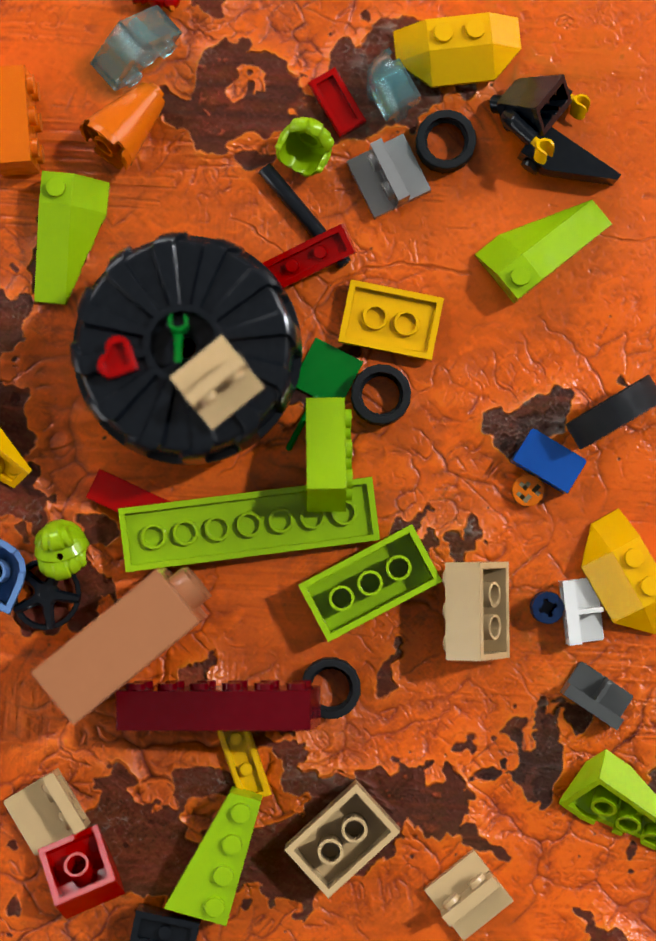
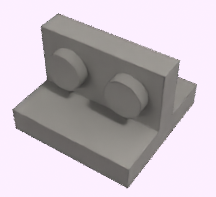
(388, 175)

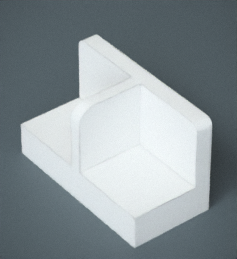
(581, 612)

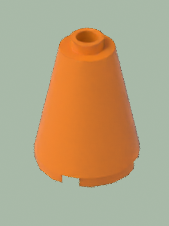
(124, 124)

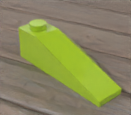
(68, 223)
(535, 250)
(613, 795)

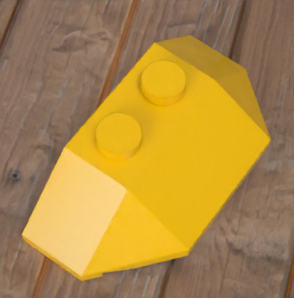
(458, 48)
(621, 572)

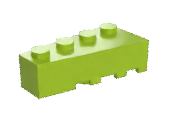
(215, 868)

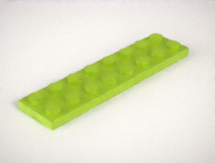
(242, 526)

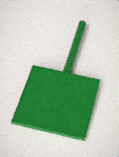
(323, 375)

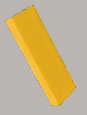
(244, 761)

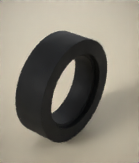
(613, 412)

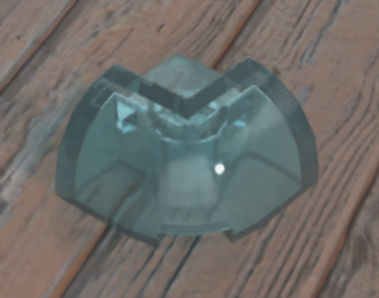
(391, 87)

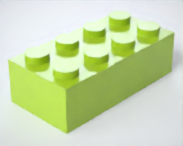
(370, 582)

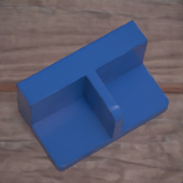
(548, 461)

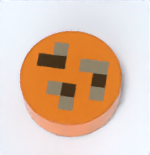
(527, 490)

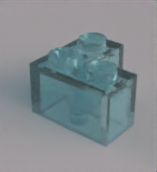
(135, 46)

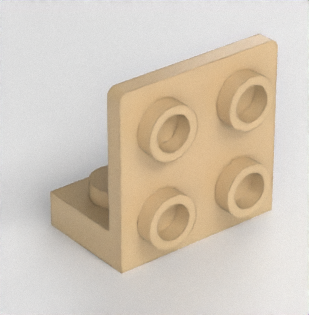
(46, 811)

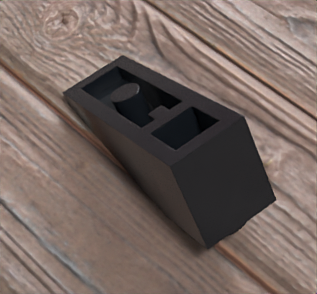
(568, 162)

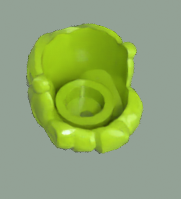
(305, 146)
(60, 538)

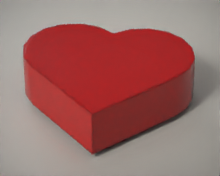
(117, 359)

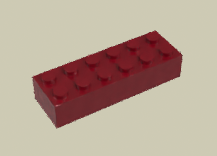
(218, 708)

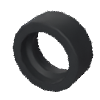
(443, 117)
(382, 371)
(354, 685)

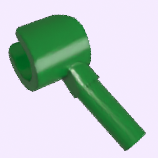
(178, 333)

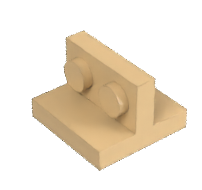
(217, 382)
(468, 894)

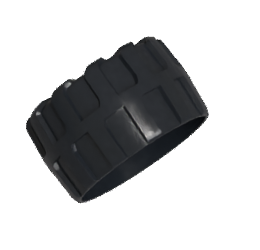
(221, 294)

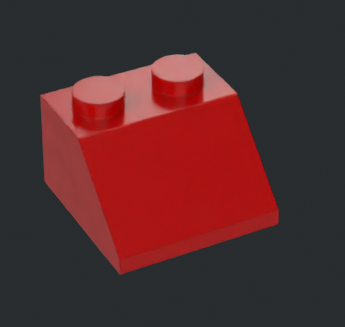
(80, 872)

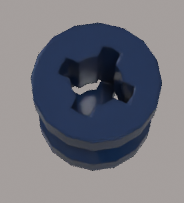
(539, 603)

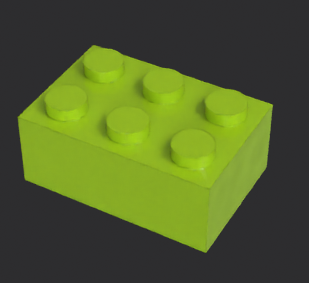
(328, 454)

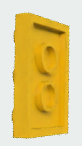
(391, 320)

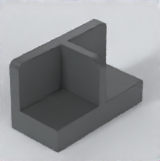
(597, 694)

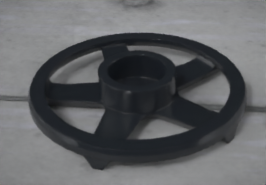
(46, 595)

